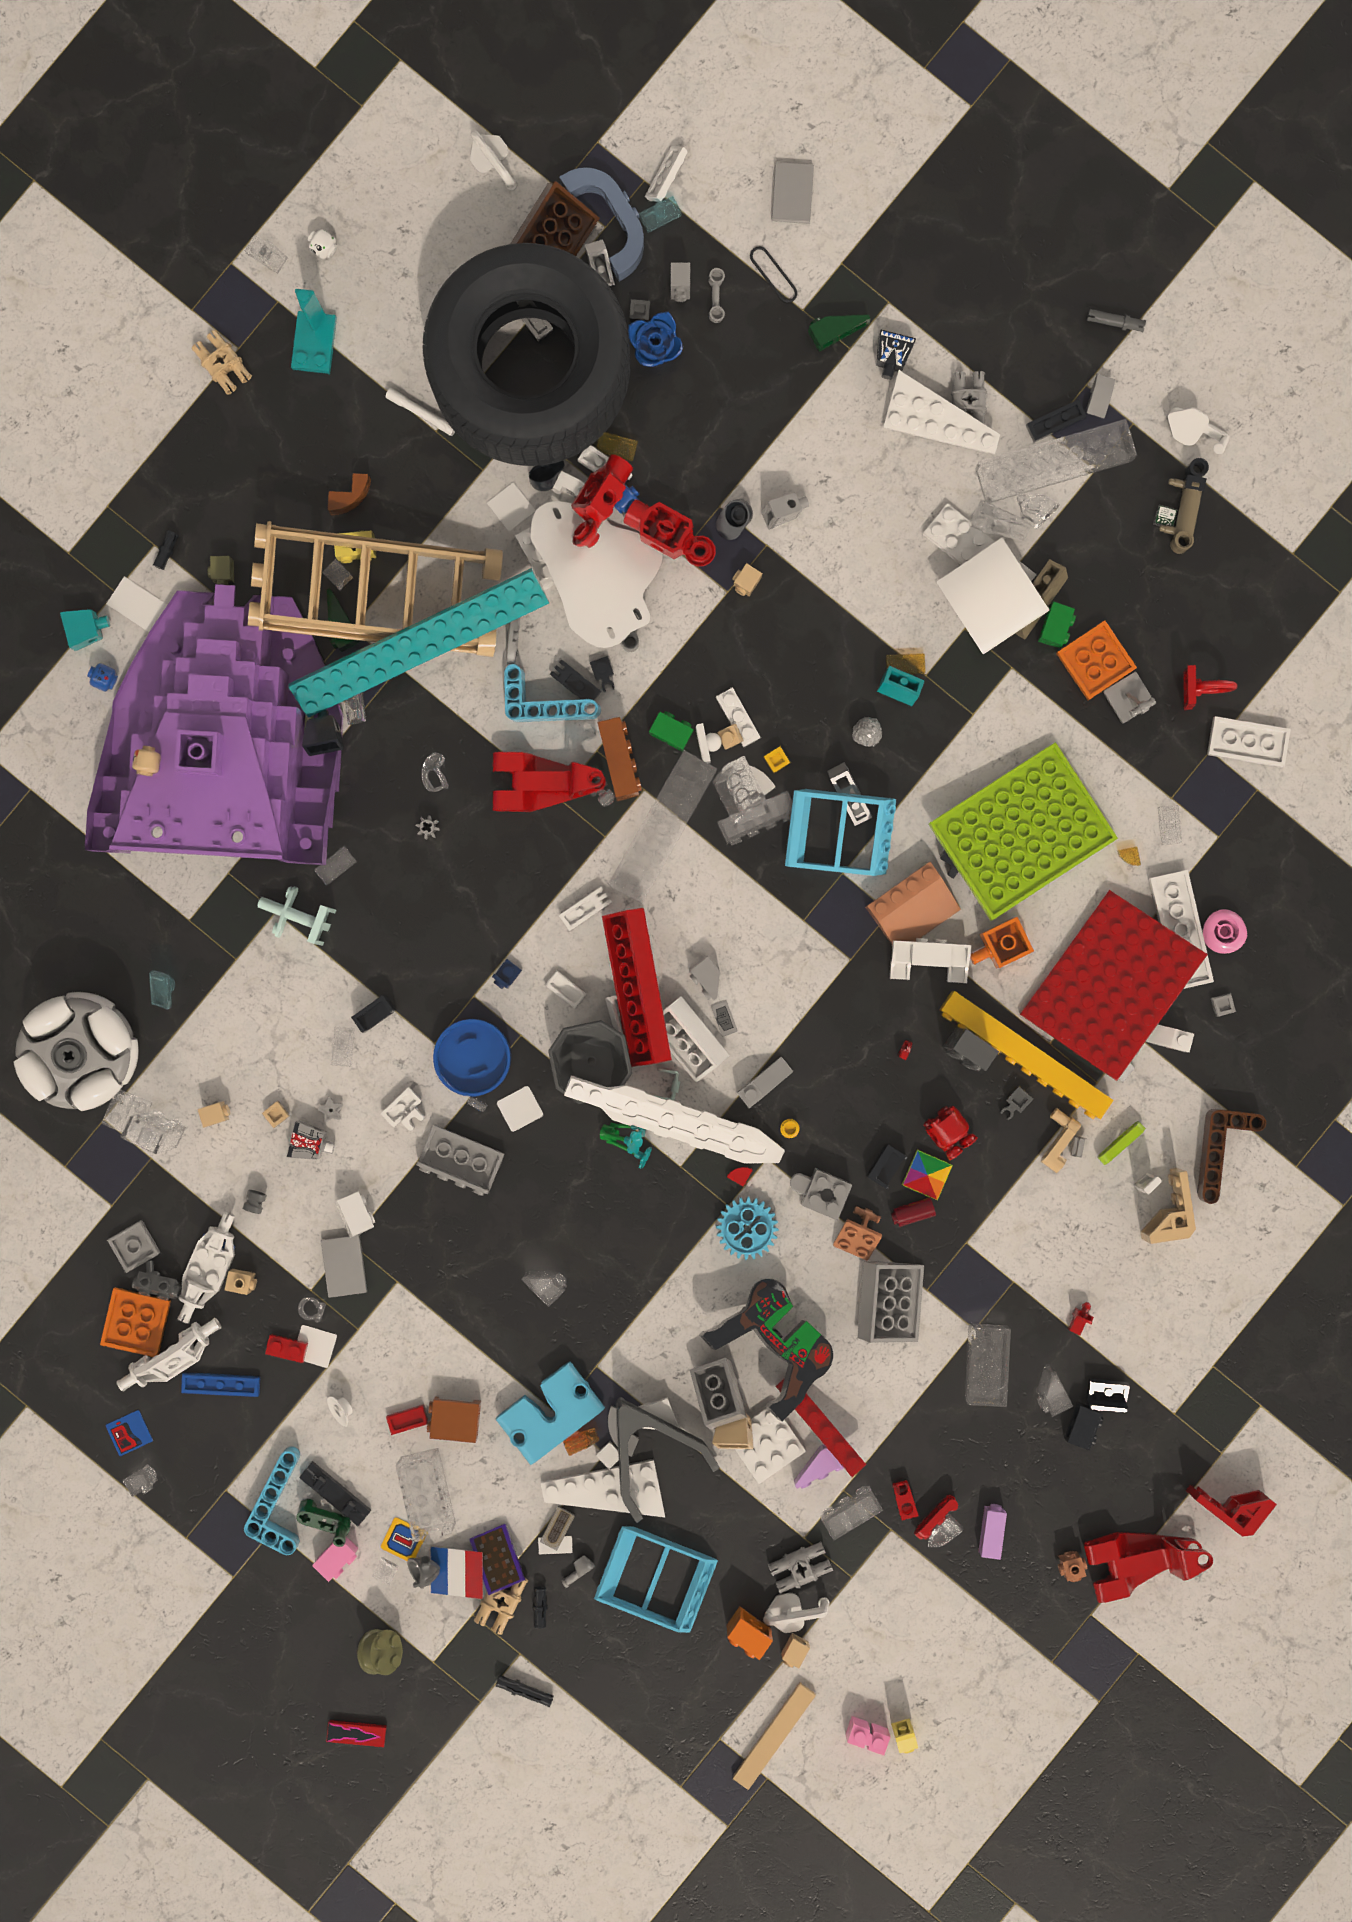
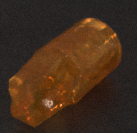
(580, 1441)

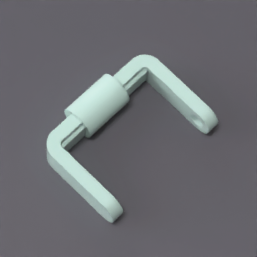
(675, 1083)

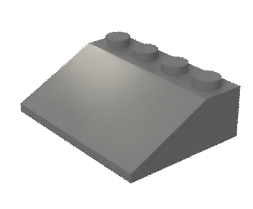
(890, 1302)

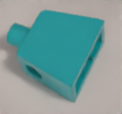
(83, 627)

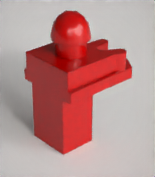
(1080, 1318)

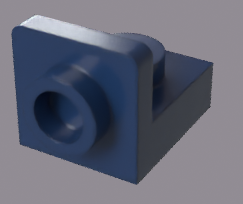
(506, 974)

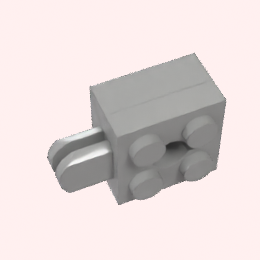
(822, 1192)

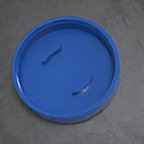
(472, 1057)

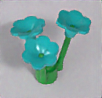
(611, 1135)

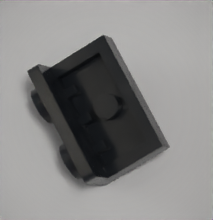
(1108, 1395)

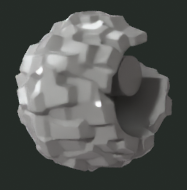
(867, 731)

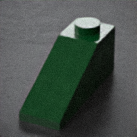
(835, 328)
(337, 614)

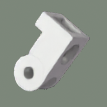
(568, 484)

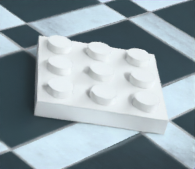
(773, 1446)

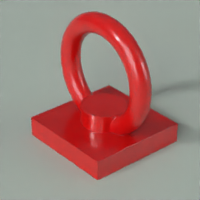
(1195, 687)

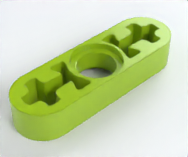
(1121, 1142)

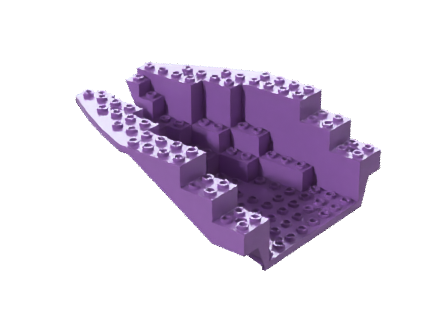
(227, 739)

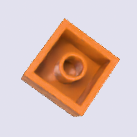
(749, 1633)

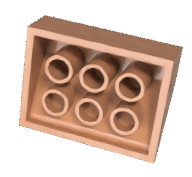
(914, 906)

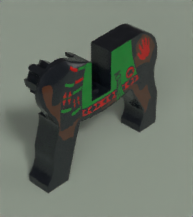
(803, 1348)

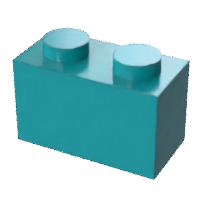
(900, 686)

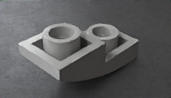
(1101, 395)

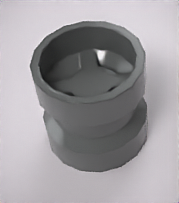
(254, 1201)

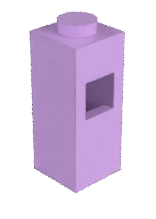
(992, 1531)

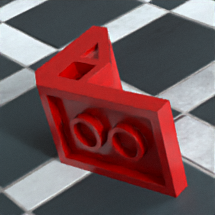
(1248, 1512)

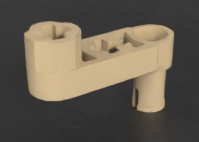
(1070, 1127)

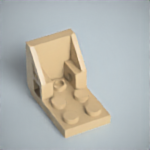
(1173, 1222)

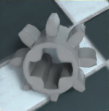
(433, 828)

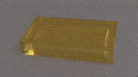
(617, 445)
(907, 663)

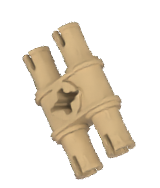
(226, 354)
(505, 1609)

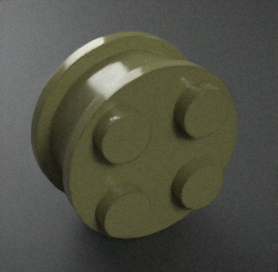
(380, 1652)

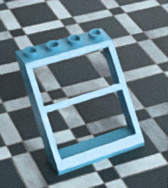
(799, 827)
(694, 1594)

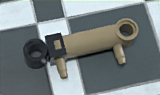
(1191, 488)

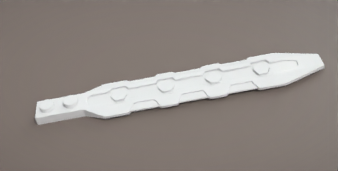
(677, 1121)

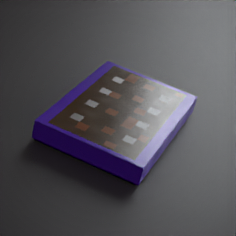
(500, 1559)

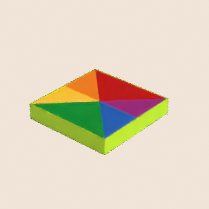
(927, 1174)

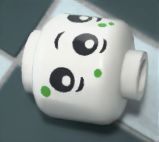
(322, 244)

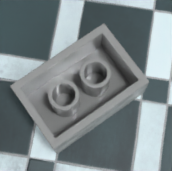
(718, 1393)

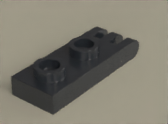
(575, 682)

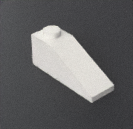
(1171, 1038)

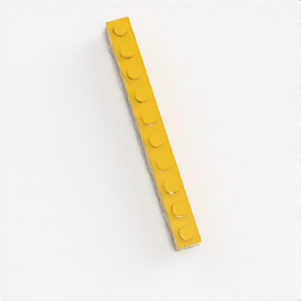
(1026, 1055)

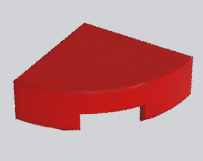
(905, 1049)
(740, 1175)

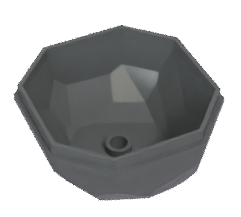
(580, 1042)

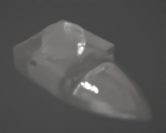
(945, 1532)

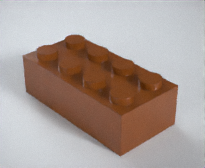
(618, 758)

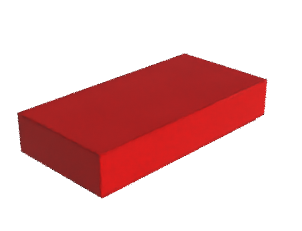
(407, 1419)

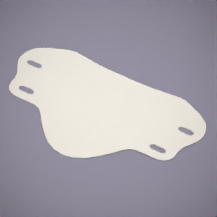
(599, 582)

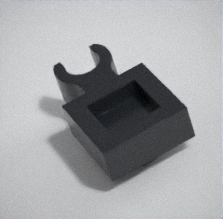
(602, 671)

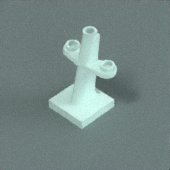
(285, 912)

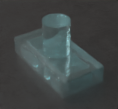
(660, 214)

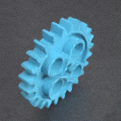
(759, 1240)

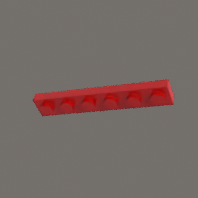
(828, 1434)

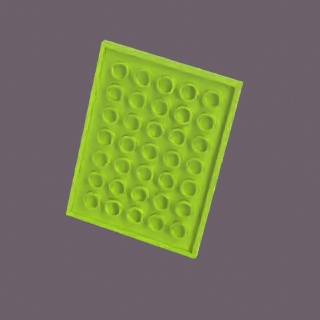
(1023, 831)

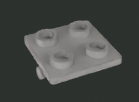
(1129, 697)

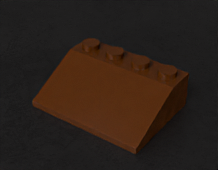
(557, 221)

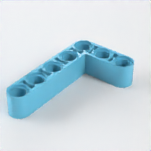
(543, 706)
(270, 1502)

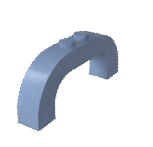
(595, 181)

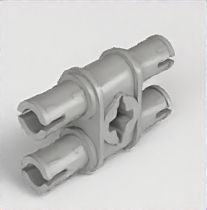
(976, 395)
(798, 1578)

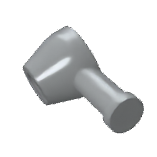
(582, 1566)

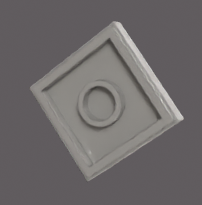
(134, 1246)

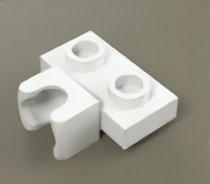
(403, 1109)

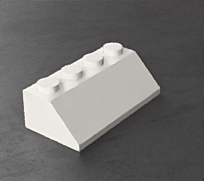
(692, 1041)

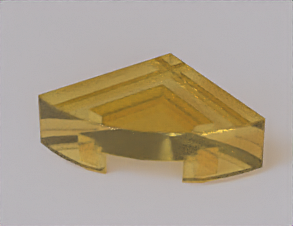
(1130, 856)

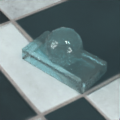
(161, 987)

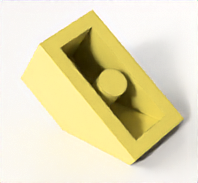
(904, 1736)

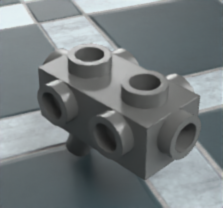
(153, 1283)

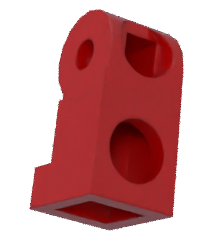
(904, 1500)

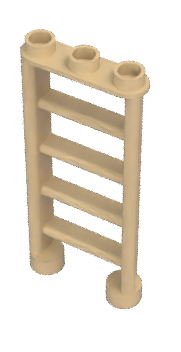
(262, 577)

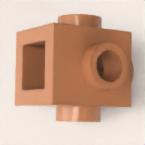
(1070, 1560)

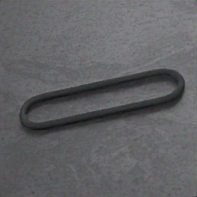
(766, 278)

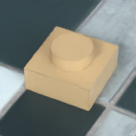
(730, 736)
(275, 1114)

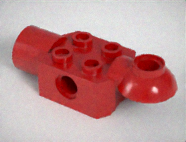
(598, 499)
(669, 532)

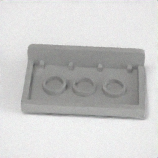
(460, 1160)

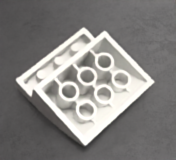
(992, 596)

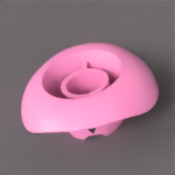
(1224, 931)

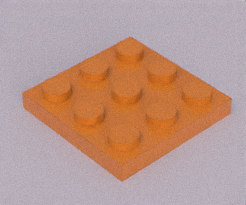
(1096, 660)
(135, 1322)

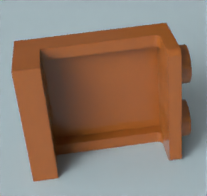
(454, 1420)

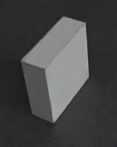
(1223, 1005)

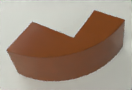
(346, 501)

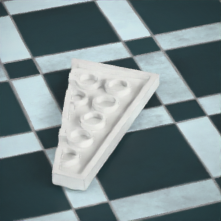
(927, 415)
(602, 1489)

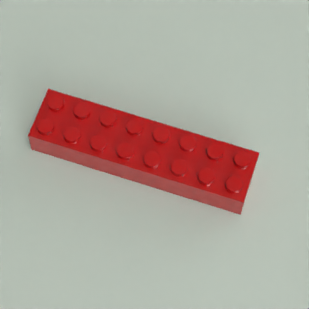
(636, 987)

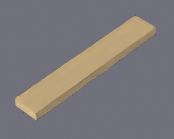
(774, 1736)

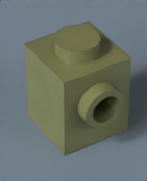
(221, 570)

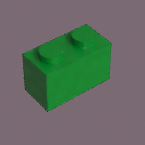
(1057, 625)
(671, 731)

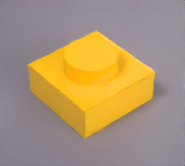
(776, 759)

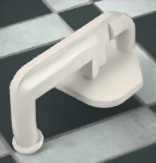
(488, 153)
(1189, 425)
(788, 1615)

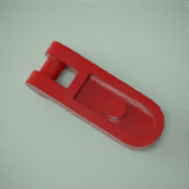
(936, 1517)

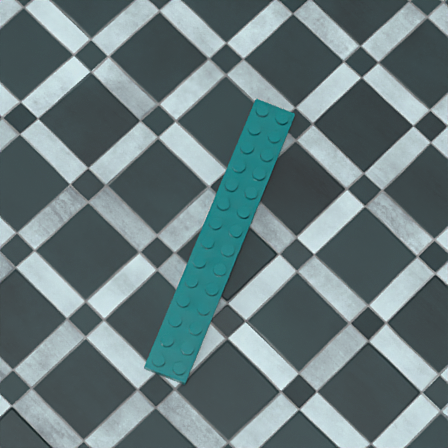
(419, 643)

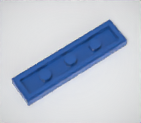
(220, 1384)

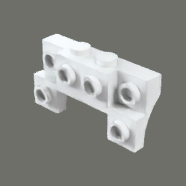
(925, 953)

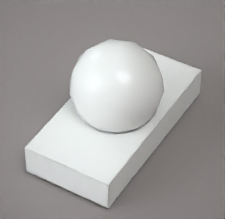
(709, 742)

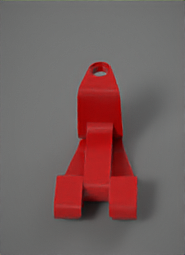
(541, 782)
(1140, 1556)

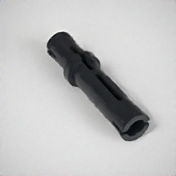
(525, 1691)

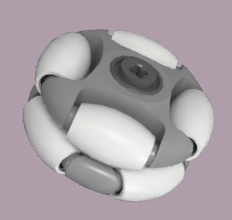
(75, 1051)

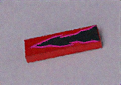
(356, 1733)

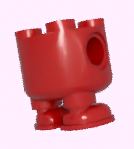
(949, 1129)

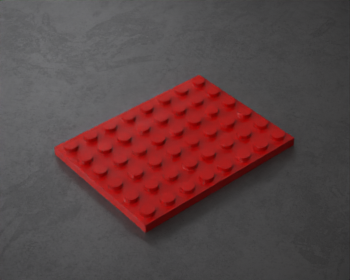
(1113, 985)

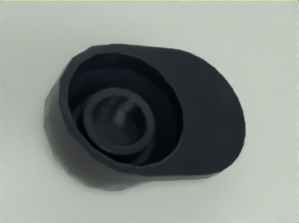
(545, 476)
(734, 519)

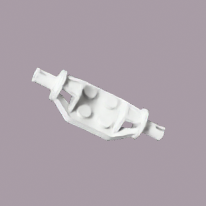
(207, 1267)
(173, 1360)

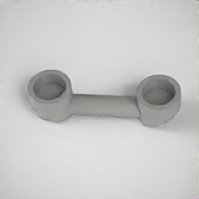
(715, 280)

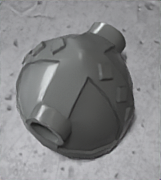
(423, 1571)

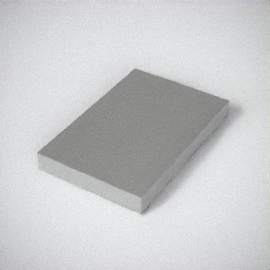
(792, 192)
(344, 1266)

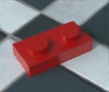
(286, 1348)

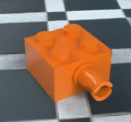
(1003, 944)

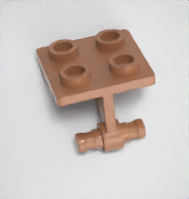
(858, 1238)

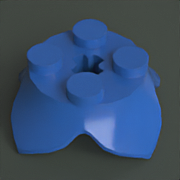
(661, 328)

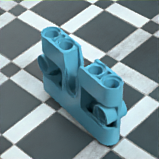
(545, 1432)

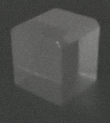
(337, 574)

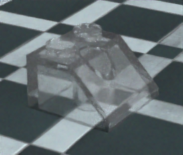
(545, 1284)
(1052, 1393)

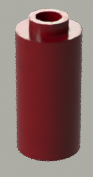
(913, 1212)

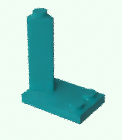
(313, 335)

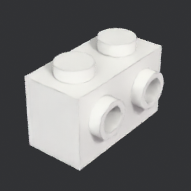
(354, 1214)

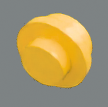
(789, 1128)

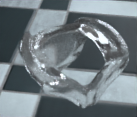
(433, 763)

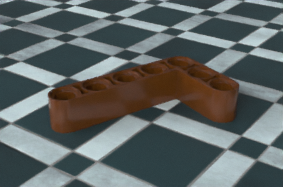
(1219, 1147)

